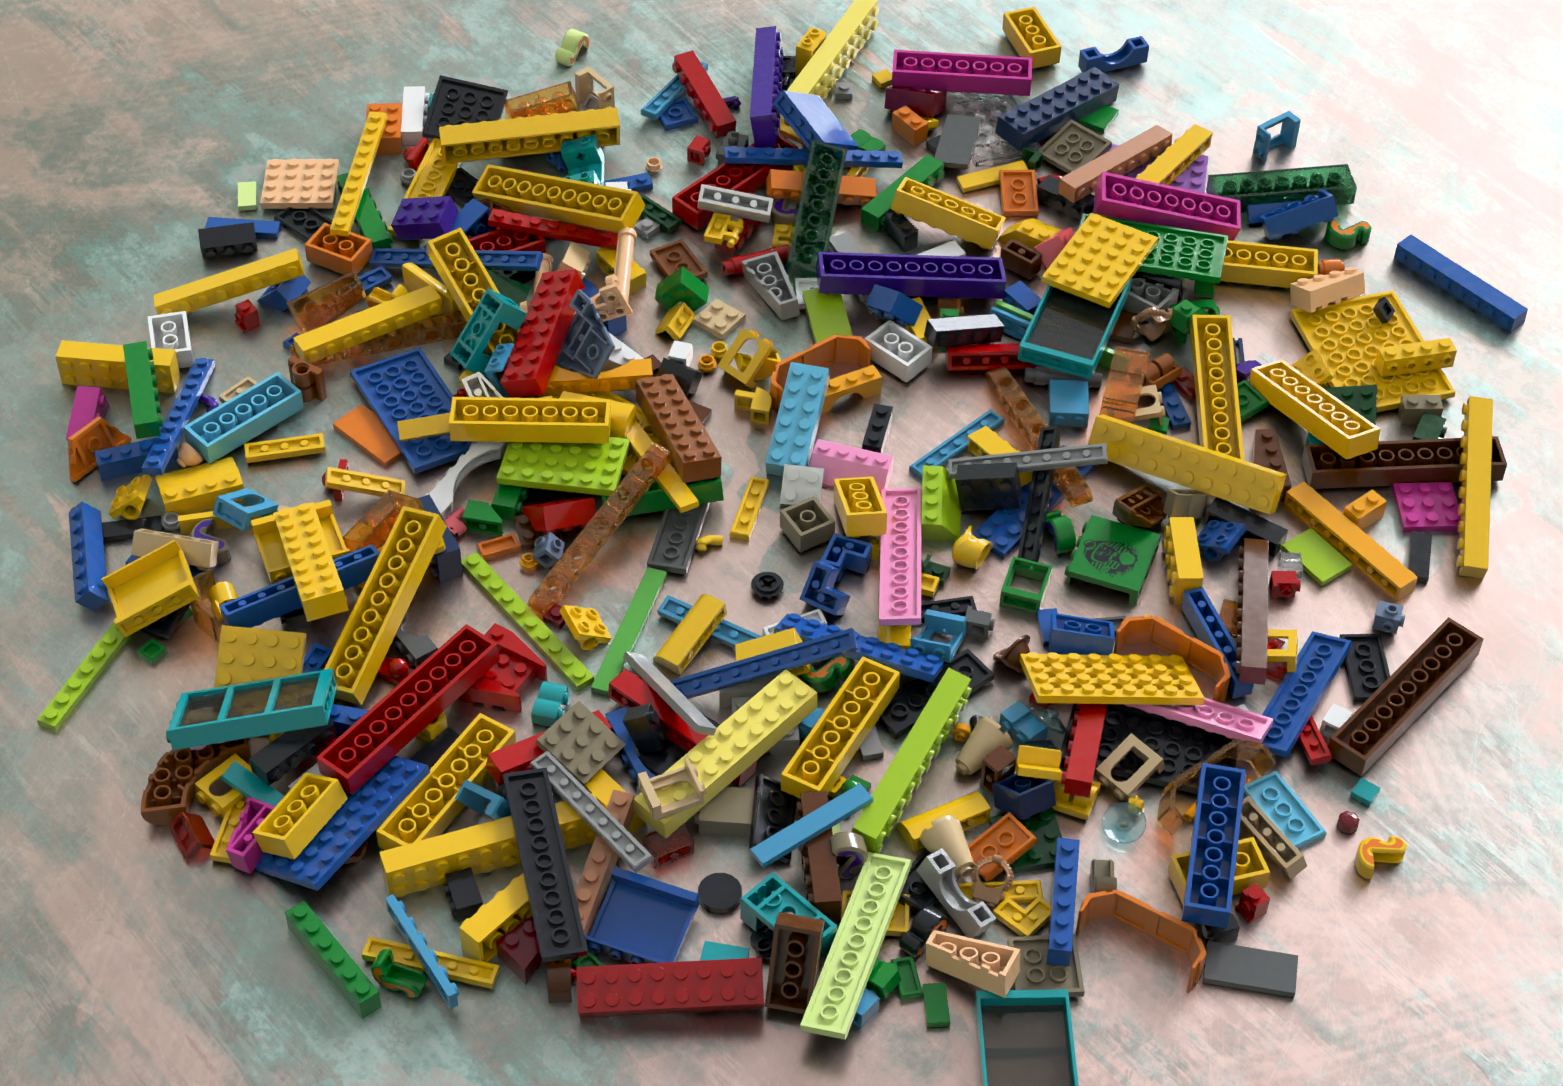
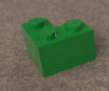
(682, 287)

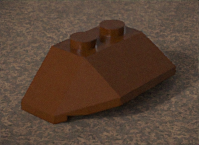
(1140, 507)

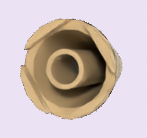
(980, 743)
(949, 836)

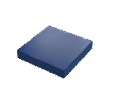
(678, 115)

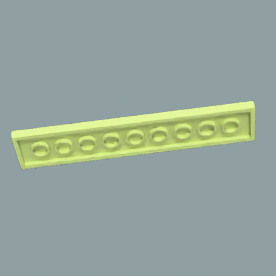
(856, 946)

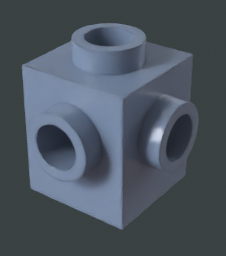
(548, 550)
(1388, 617)

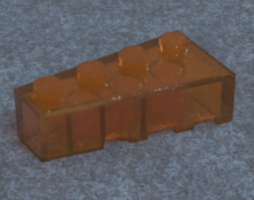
(546, 101)
(326, 302)
(379, 521)

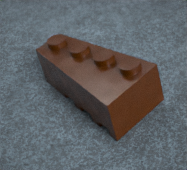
(1267, 453)

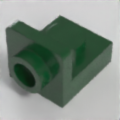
(935, 569)

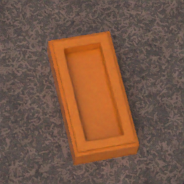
(498, 547)

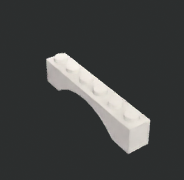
(478, 454)

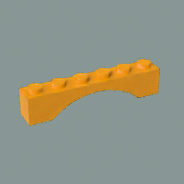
(613, 380)

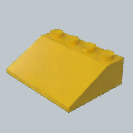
(198, 486)

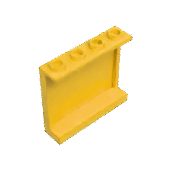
(271, 547)
(150, 588)

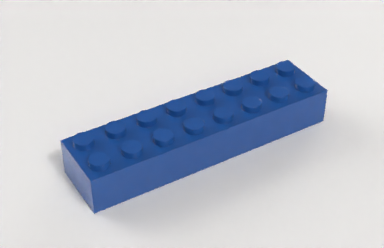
(1214, 846)

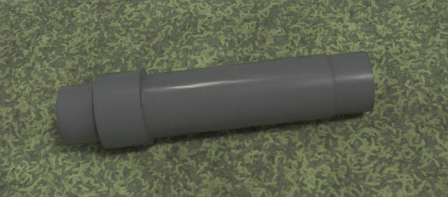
(1041, 376)

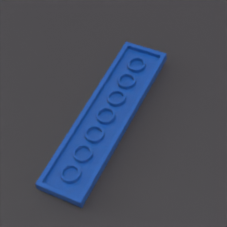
(1006, 525)
(888, 654)
(1303, 690)

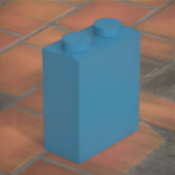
(1068, 403)

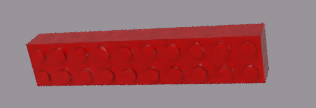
(408, 708)

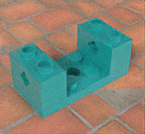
(584, 160)
(480, 327)
(773, 896)

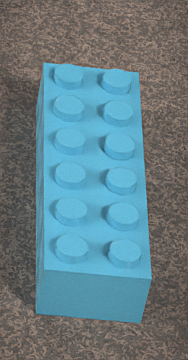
(243, 417)
(797, 417)

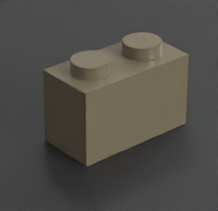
(1413, 406)

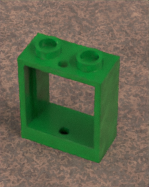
(1023, 599)

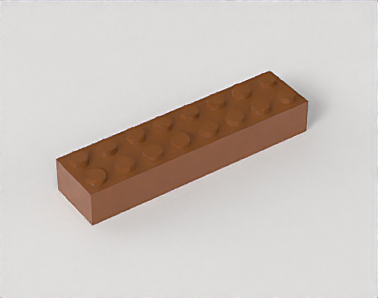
(678, 428)

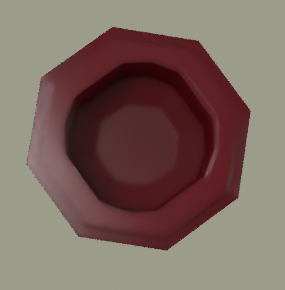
(1348, 822)

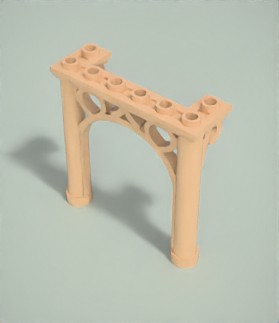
(617, 285)

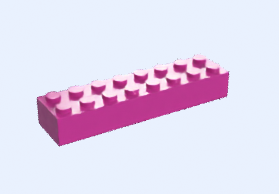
(962, 72)
(1166, 205)

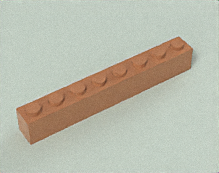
(1116, 161)
(601, 862)

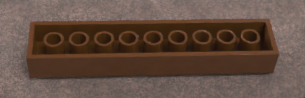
(1393, 463)
(1404, 696)

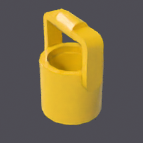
(220, 594)

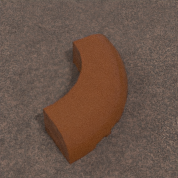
(173, 782)

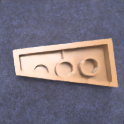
(1326, 289)
(974, 961)

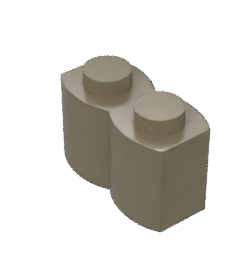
(1185, 503)

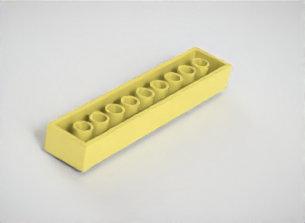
(838, 49)
(735, 746)

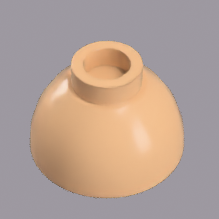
(188, 455)

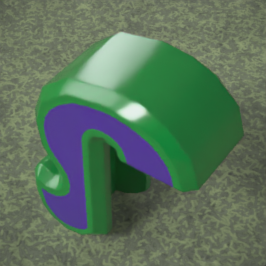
(1062, 530)

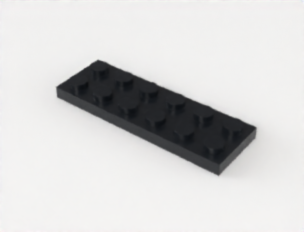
(912, 698)

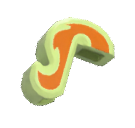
(570, 47)

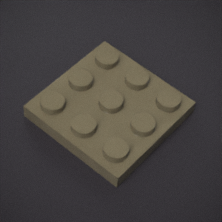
(1074, 147)
(580, 743)
(1038, 975)

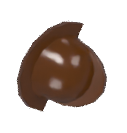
(1011, 655)

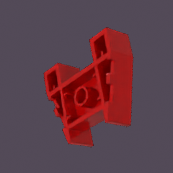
(509, 676)

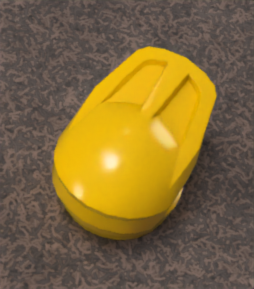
(970, 550)

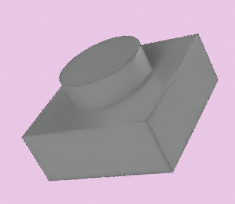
(844, 90)
(590, 102)
(647, 228)

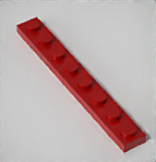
(553, 229)

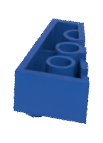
(1299, 215)

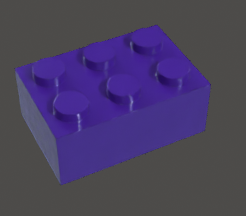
(424, 217)

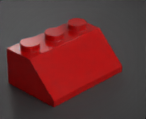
(560, 514)

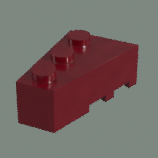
(919, 101)

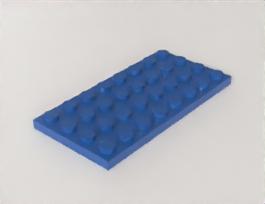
(405, 390)
(348, 826)

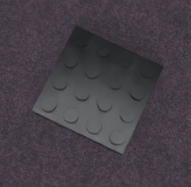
(462, 102)

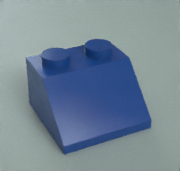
(280, 293)

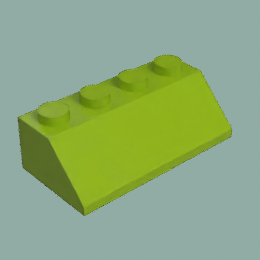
(939, 505)

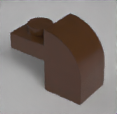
(559, 981)

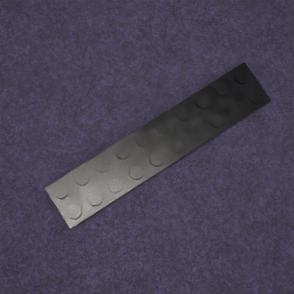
(545, 865)

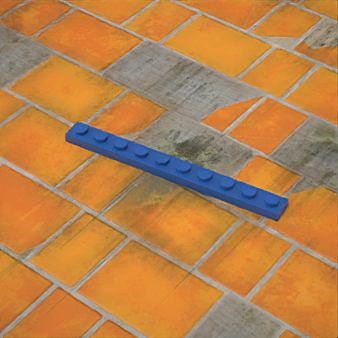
(790, 156)
(490, 259)
(178, 416)
(767, 664)

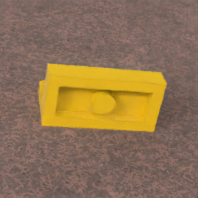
(676, 321)
(1038, 762)

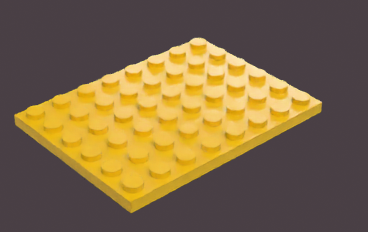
(1349, 340)

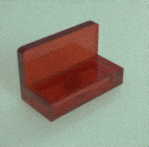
(191, 834)

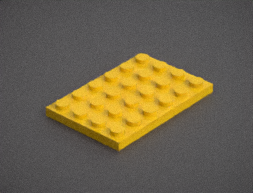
(1099, 260)

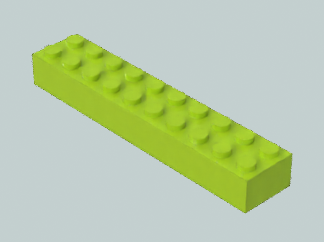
(913, 759)

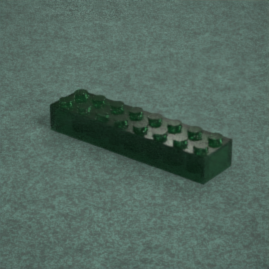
(1284, 185)
(815, 208)

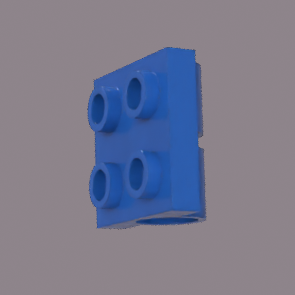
(1219, 538)

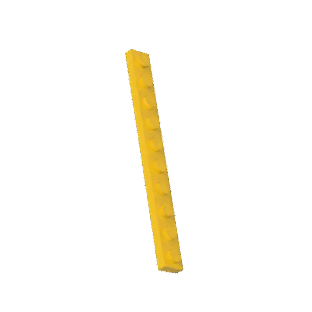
(358, 174)

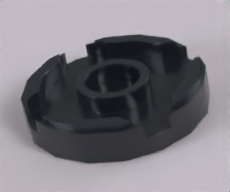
(719, 892)

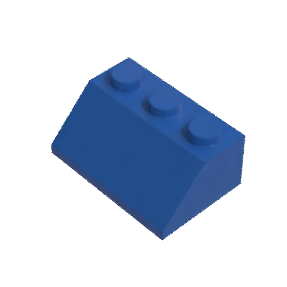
(1080, 635)

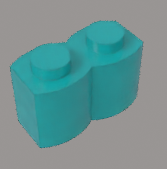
(550, 703)

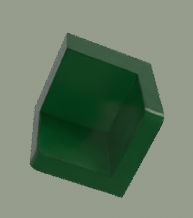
(1032, 158)

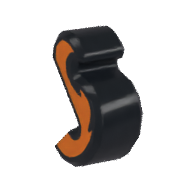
(921, 928)

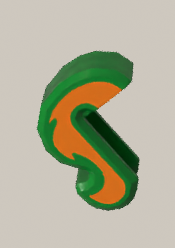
(1347, 237)
(828, 675)
(396, 976)

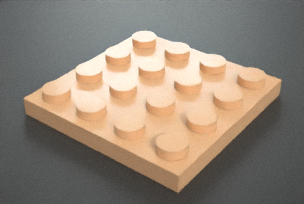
(300, 183)

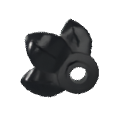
(762, 942)

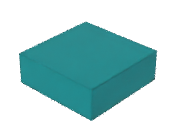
(1365, 792)

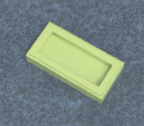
(247, 196)

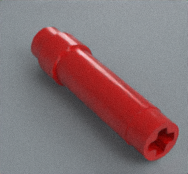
(734, 264)

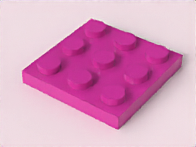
(1426, 506)

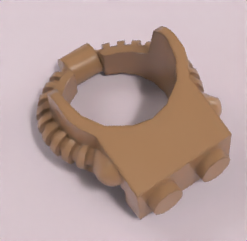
(1152, 331)
(990, 895)

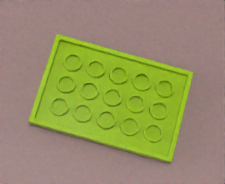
(565, 466)

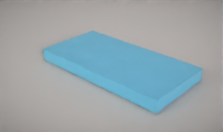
(1285, 809)

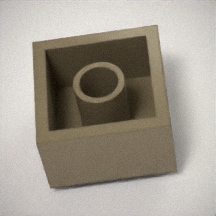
(807, 524)

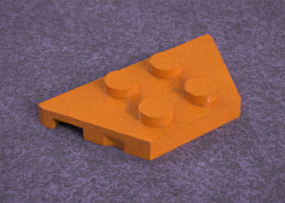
(92, 437)

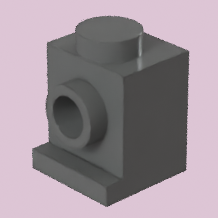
(979, 623)

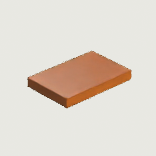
(1018, 193)
(1005, 838)

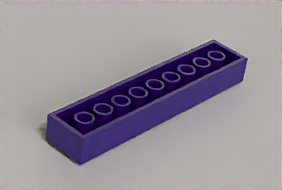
(766, 86)
(911, 275)

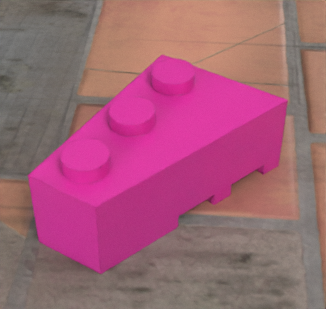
(87, 405)
(243, 848)

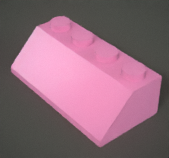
(851, 462)

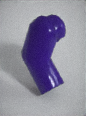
(734, 100)
(211, 402)

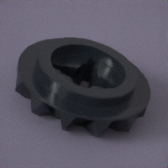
(767, 578)

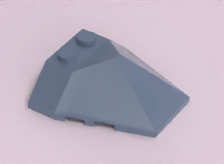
(587, 339)

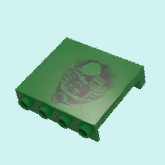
(1113, 556)

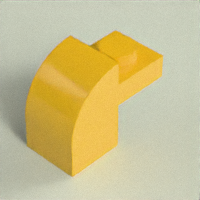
(765, 370)
(757, 402)

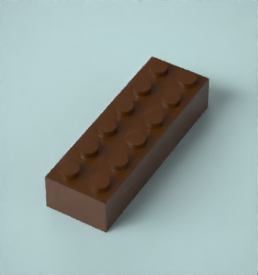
(820, 863)

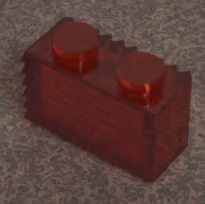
(672, 848)

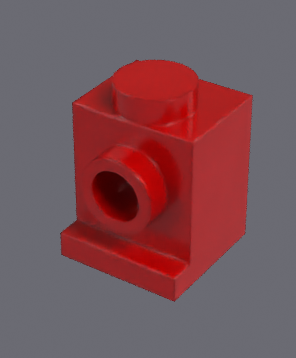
(698, 150)
(246, 316)
(1283, 584)
(1253, 903)

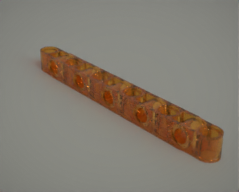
(428, 330)
(1030, 424)
(591, 539)

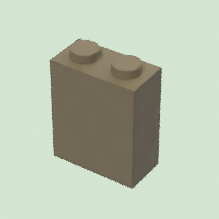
(727, 813)

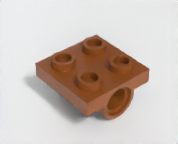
(1161, 371)
(307, 379)

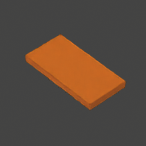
(368, 433)

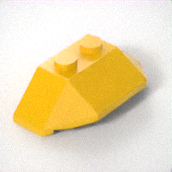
(1028, 232)

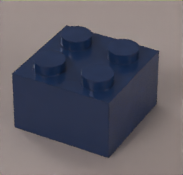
(1023, 795)

